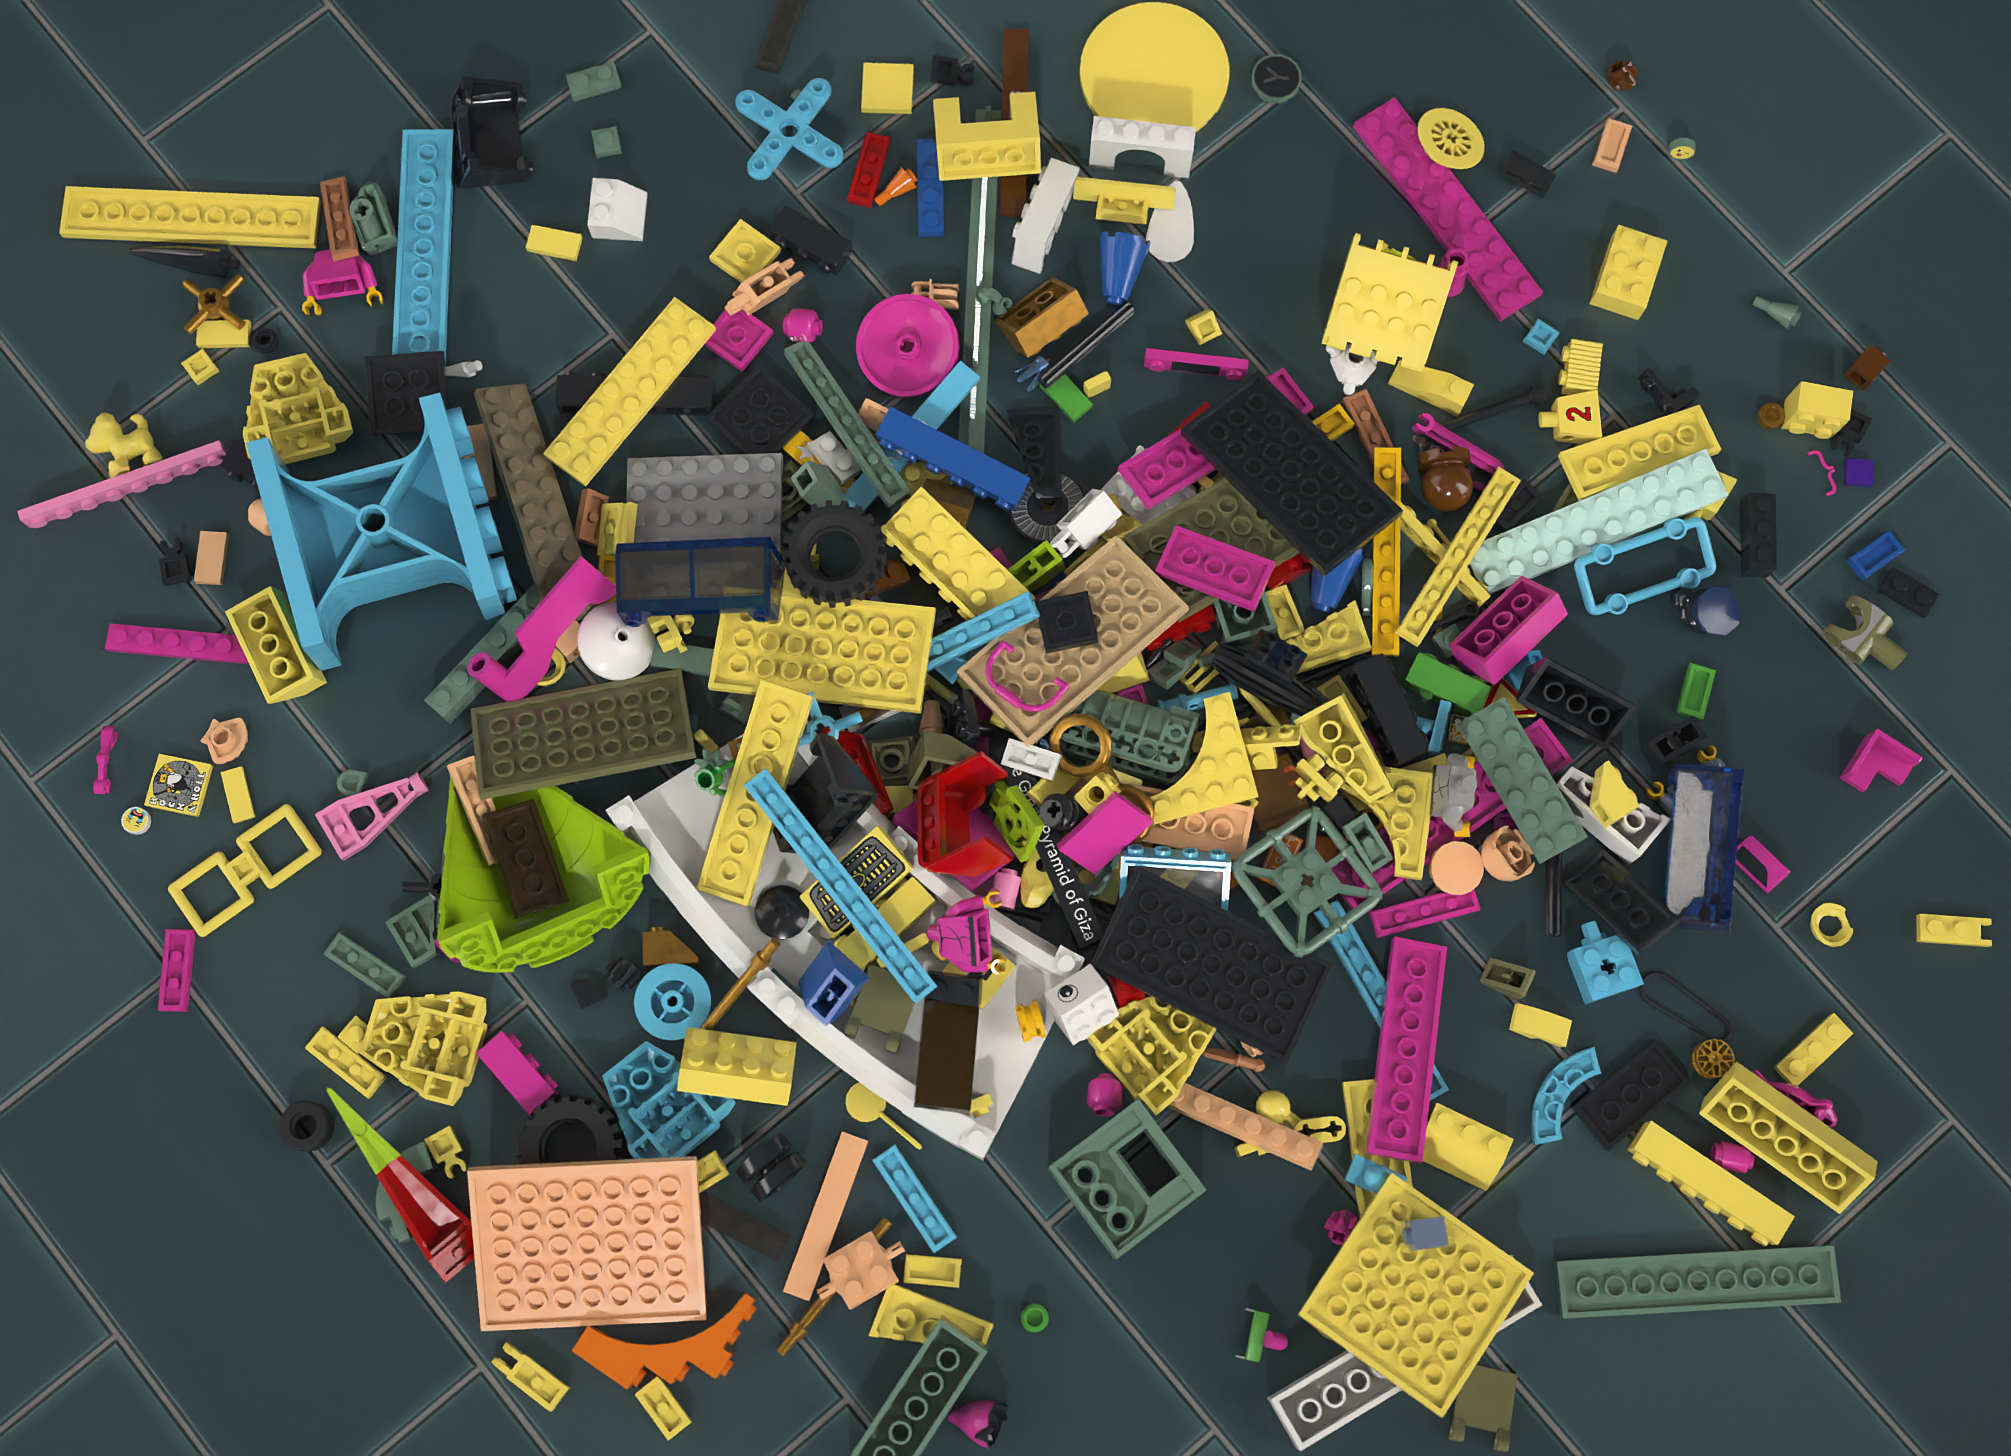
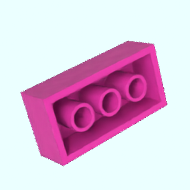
(1508, 629)

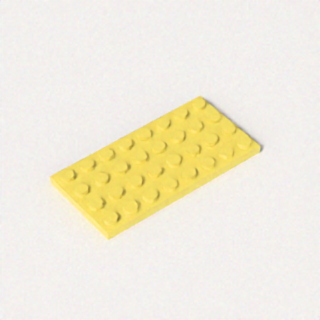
(842, 654)

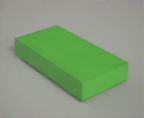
(1068, 398)
(1695, 691)

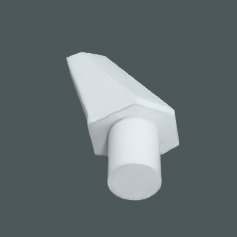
(464, 369)

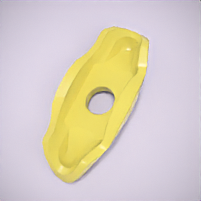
(1035, 885)

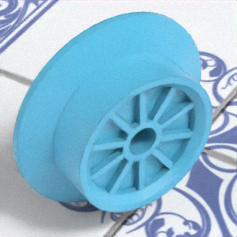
(657, 991)

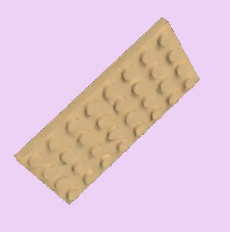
(1129, 613)

